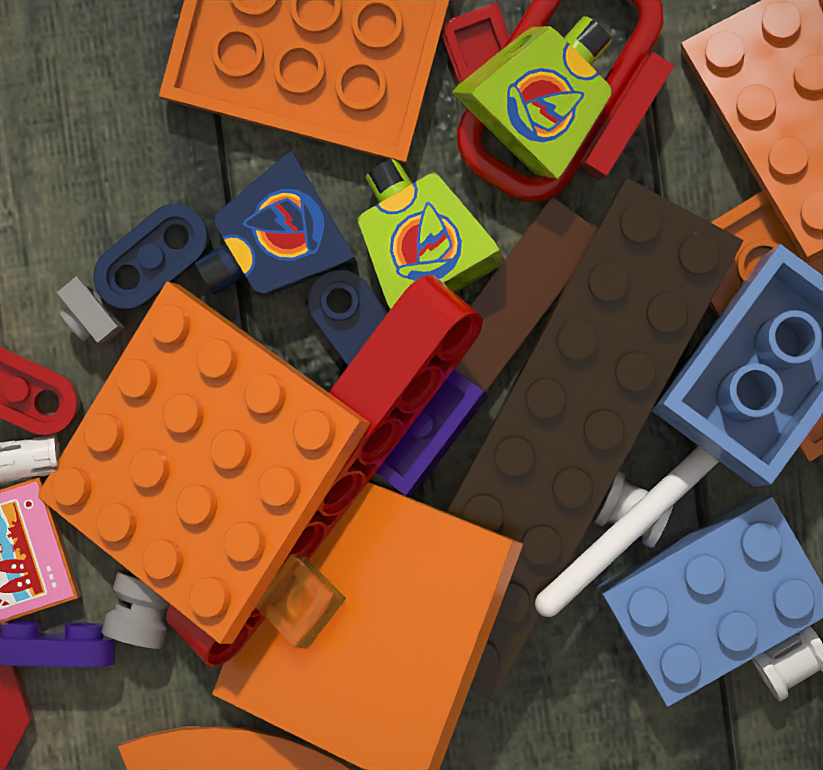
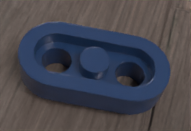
(150, 254)
(354, 327)

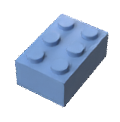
(756, 372)
(715, 598)

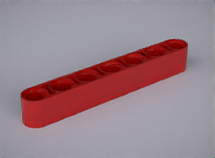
(388, 387)

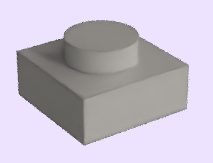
(88, 312)

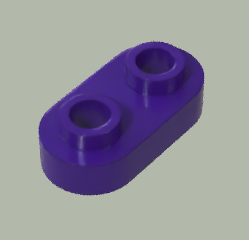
(78, 647)

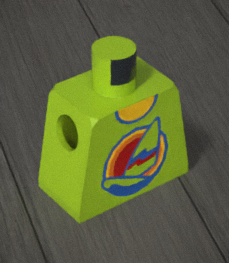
(541, 94)
(422, 233)

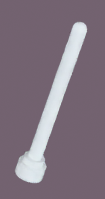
(624, 532)

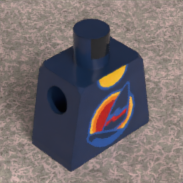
(275, 234)

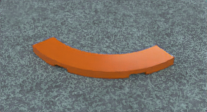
(225, 750)

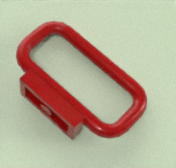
(634, 85)

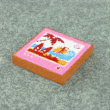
(32, 554)

